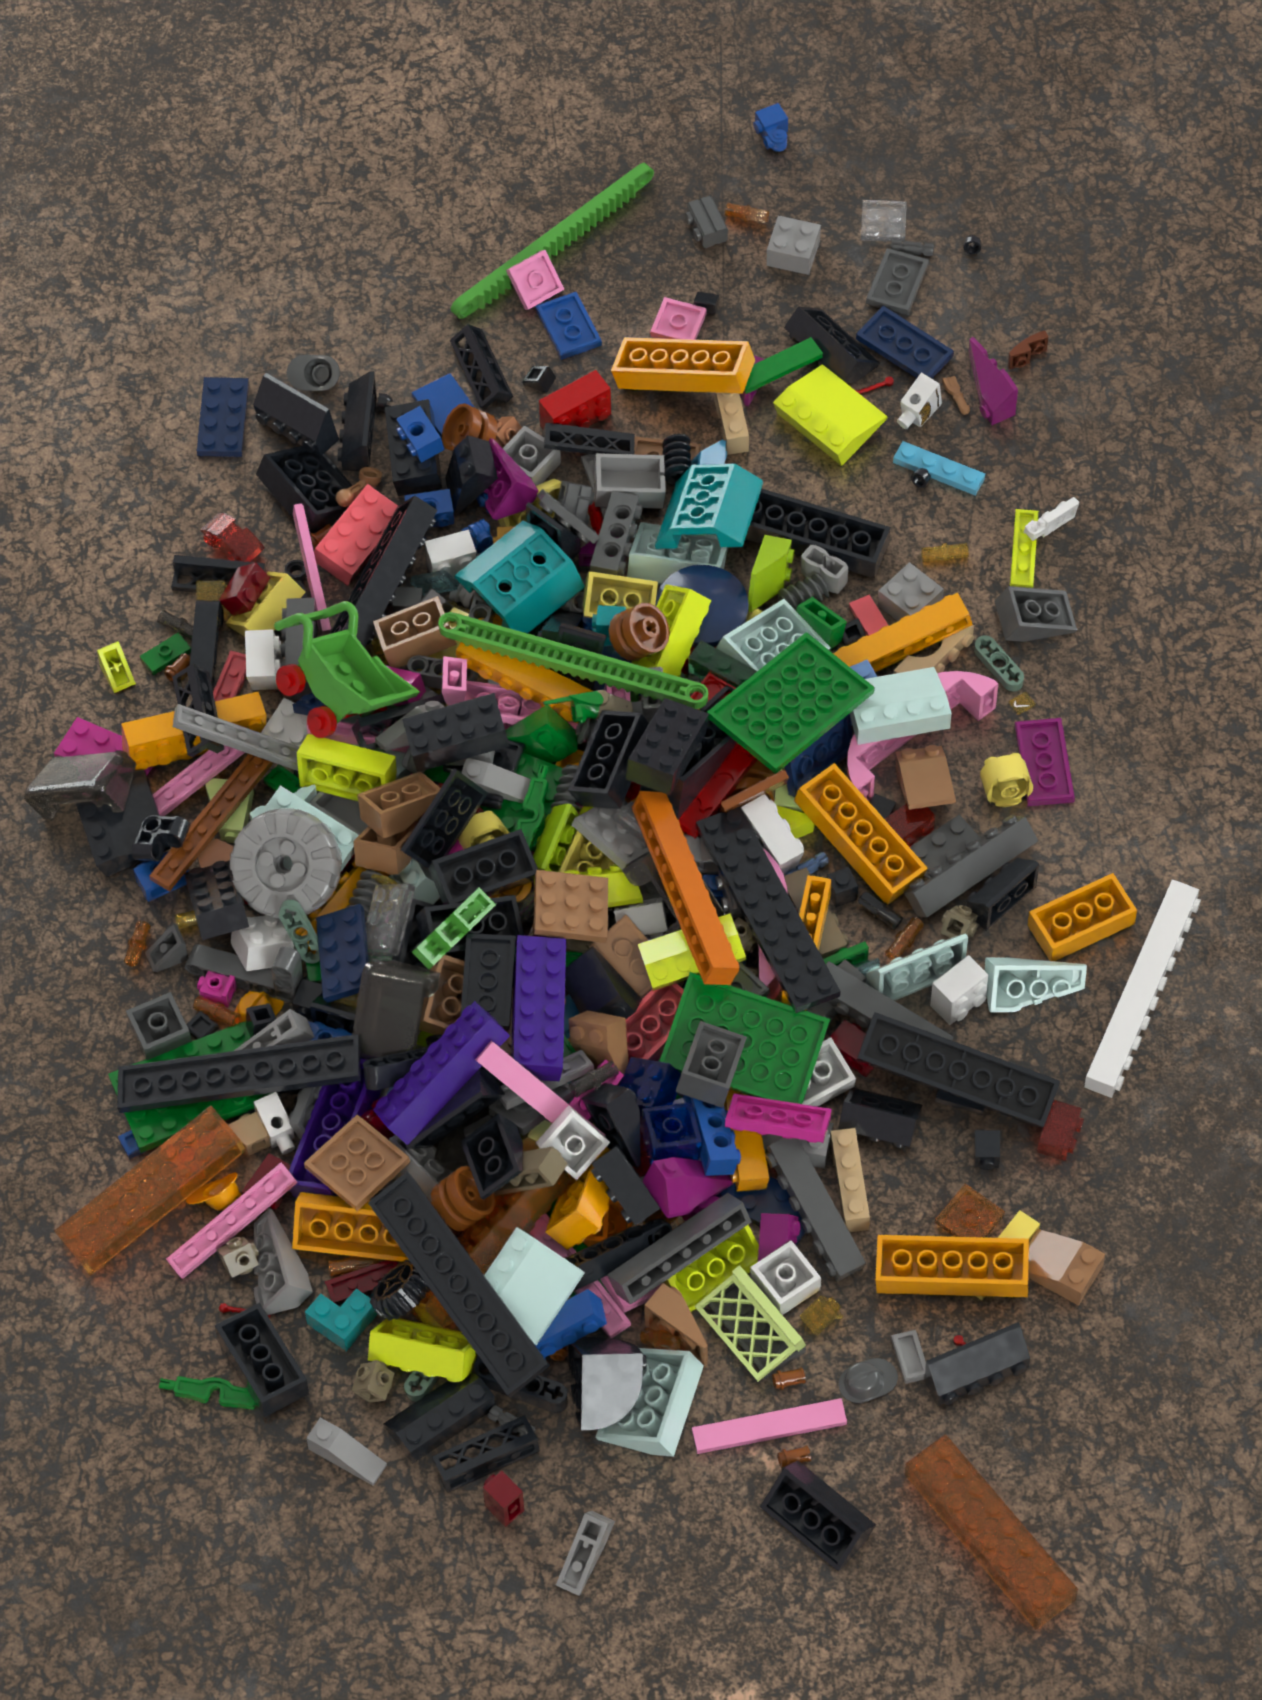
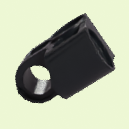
(158, 833)

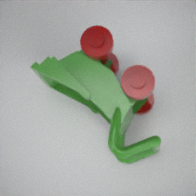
(339, 673)

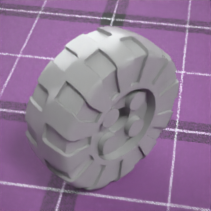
(260, 856)

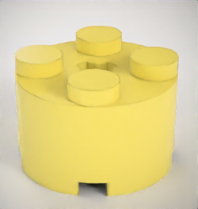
(1006, 780)
(482, 828)

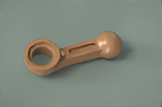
(367, 475)

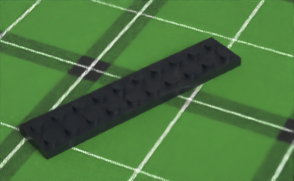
(768, 910)
(239, 1073)
(459, 1284)

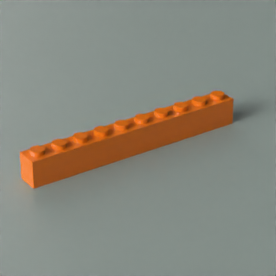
(685, 888)

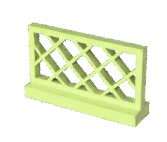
(768, 1312)

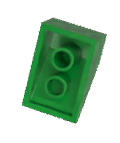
(544, 735)

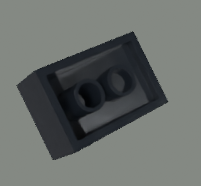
(470, 472)
(565, 539)
(599, 987)
(618, 1117)
(494, 1154)

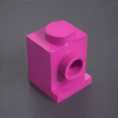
(223, 987)

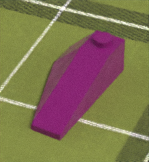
(994, 386)
(511, 489)
(682, 1185)

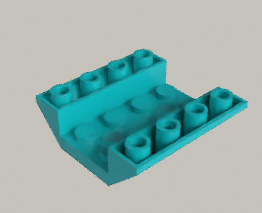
(724, 505)
(535, 588)

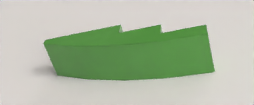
(453, 928)

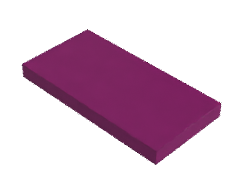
(1046, 758)

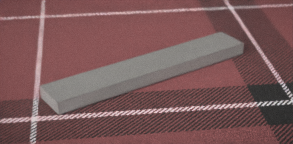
(235, 736)

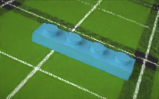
(939, 468)

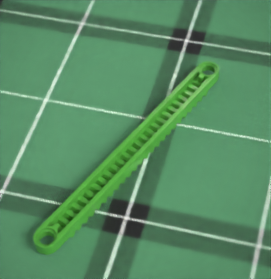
(556, 238)
(572, 660)

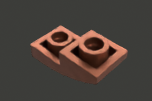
(1022, 352)

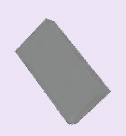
(909, 1356)

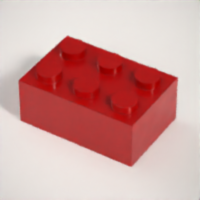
(577, 403)

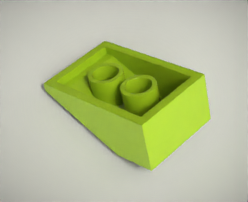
(770, 570)

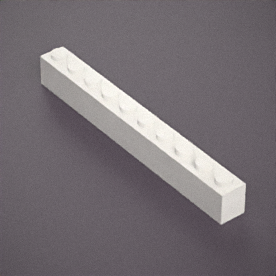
(1141, 989)

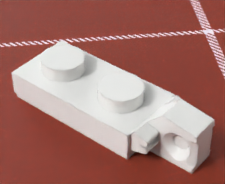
(1052, 520)

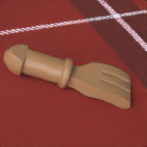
(953, 388)

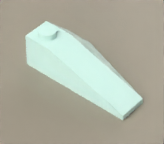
(1025, 982)

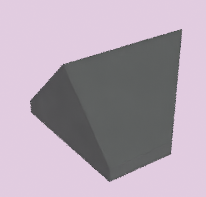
(167, 950)

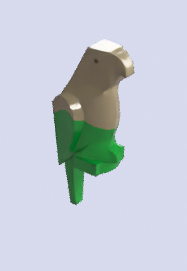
(592, 703)

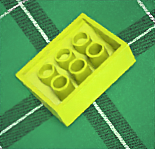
(829, 413)

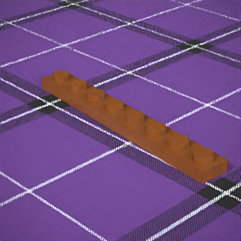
(210, 821)

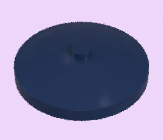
(727, 596)

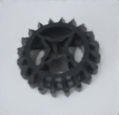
(398, 1291)

